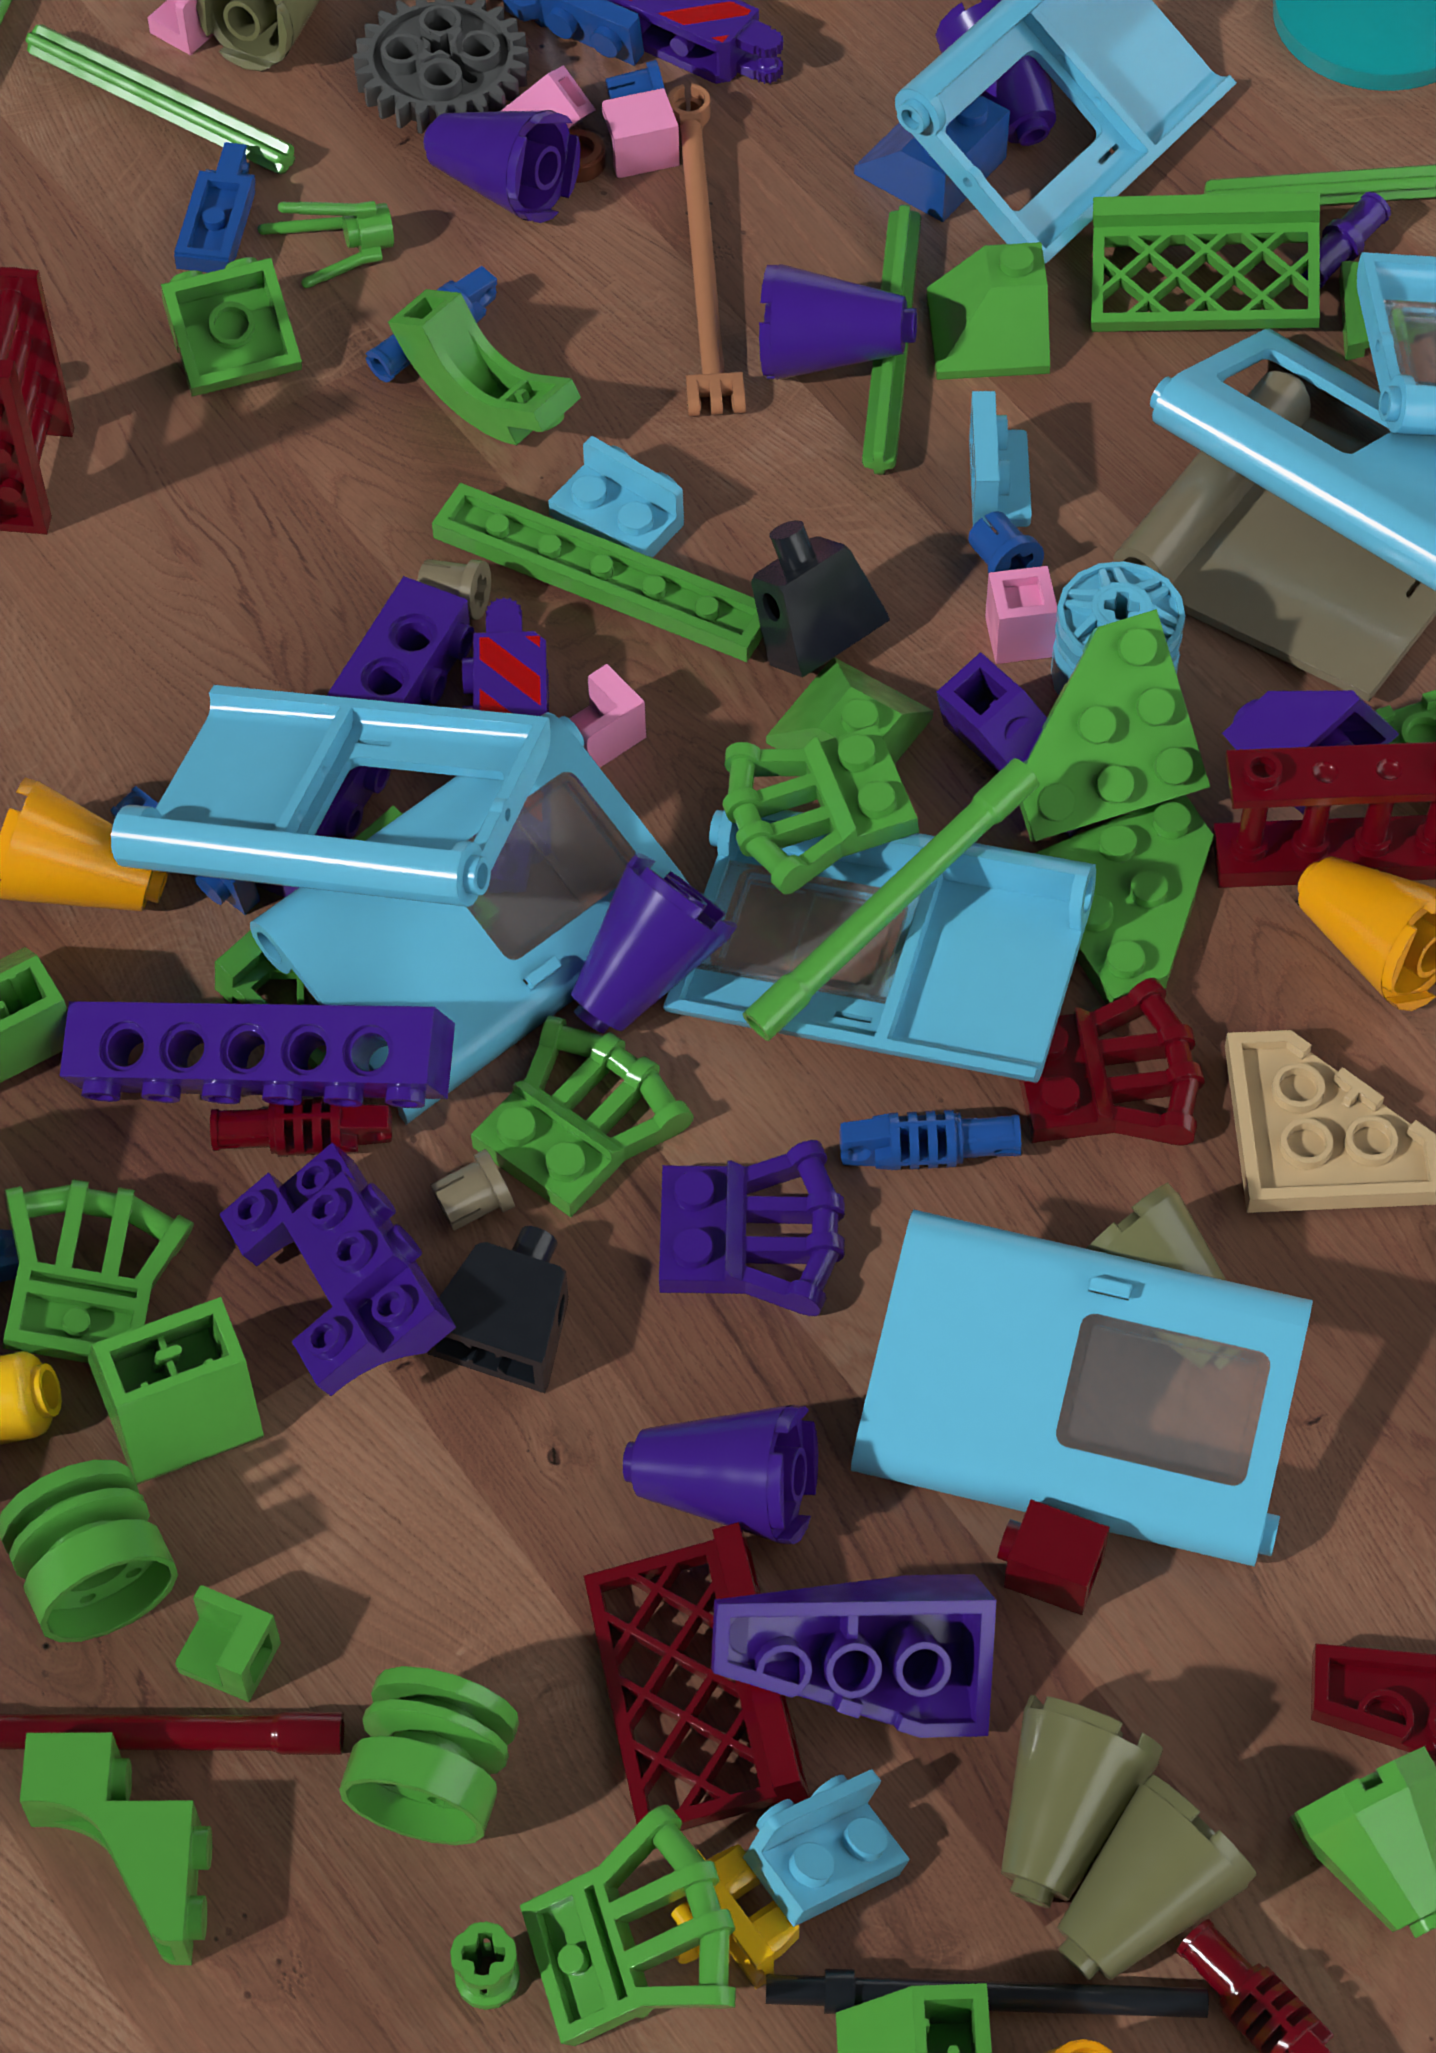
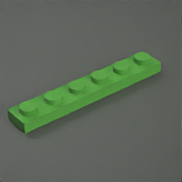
(600, 571)

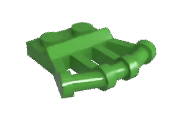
(857, 794)
(555, 1148)
(67, 1308)
(587, 1945)

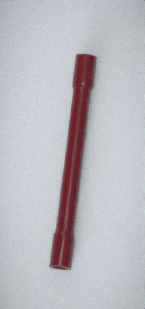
(282, 1733)

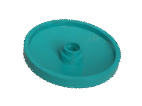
(1362, 41)

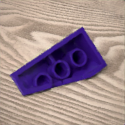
(874, 1648)

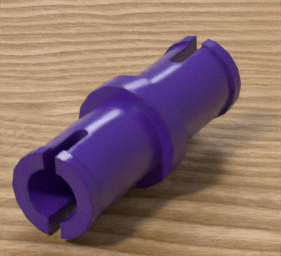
(1345, 237)

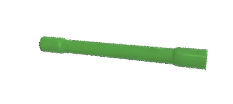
(794, 990)

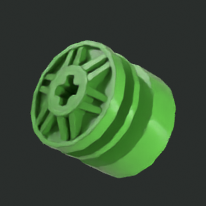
(86, 1550)
(429, 1755)

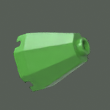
(1381, 1840)

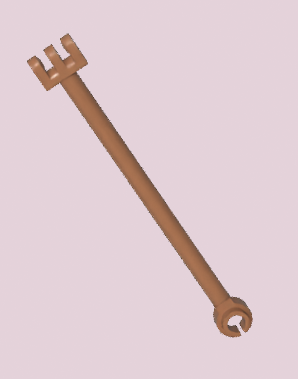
(713, 380)

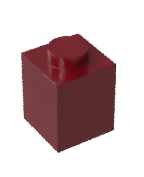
(1053, 1556)

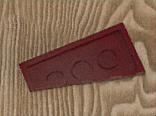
(1376, 1694)

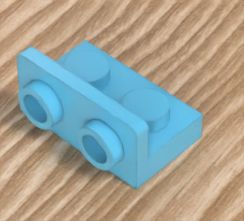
(997, 463)
(620, 500)
(824, 1848)

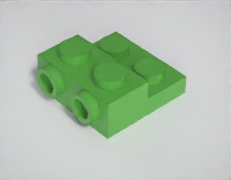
(230, 325)

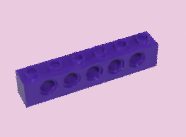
(397, 661)
(105, 1033)

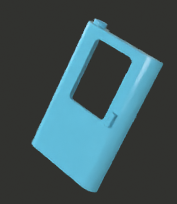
(1113, 62)
(1372, 497)
(272, 767)

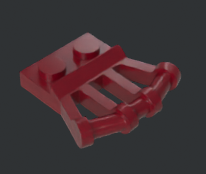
(1078, 1097)

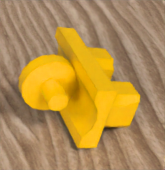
(757, 1938)

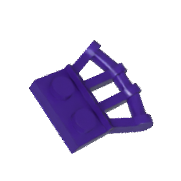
(706, 1222)

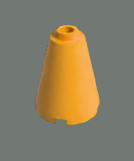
(65, 857)
(1377, 924)

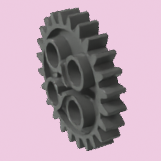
(440, 61)

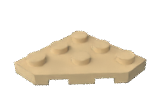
(1319, 1132)

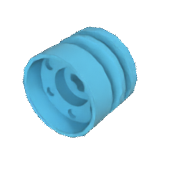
(1106, 596)

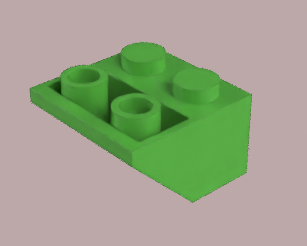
(30, 1014)
(177, 1390)
(919, 2021)

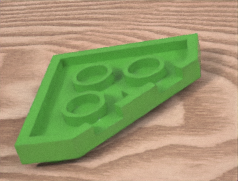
(1114, 734)
(1142, 892)

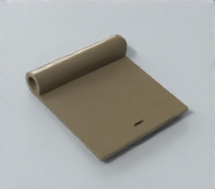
(1278, 573)

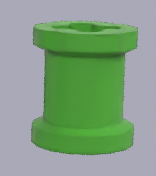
(503, 1974)

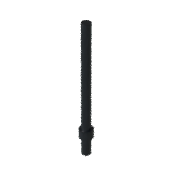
(843, 1990)

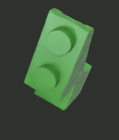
(156, 1845)

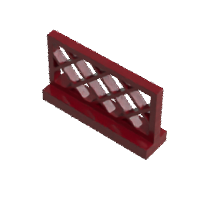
(763, 1712)

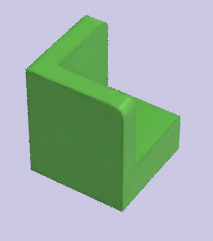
(228, 1644)

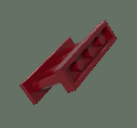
(30, 400)
(1322, 776)

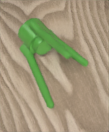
(363, 225)

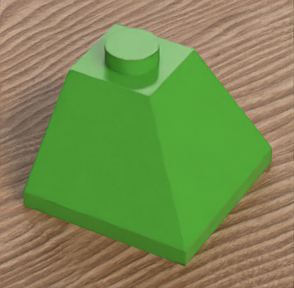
(991, 314)
(847, 701)

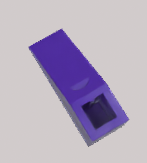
(991, 714)

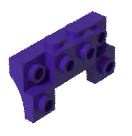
(359, 1259)

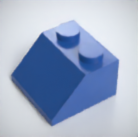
(910, 173)

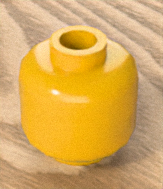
(27, 1397)

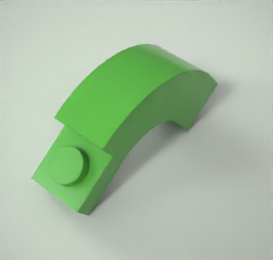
(472, 375)

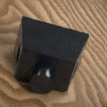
(812, 600)
(507, 1310)

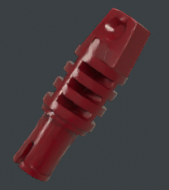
(301, 1127)
(1254, 1996)

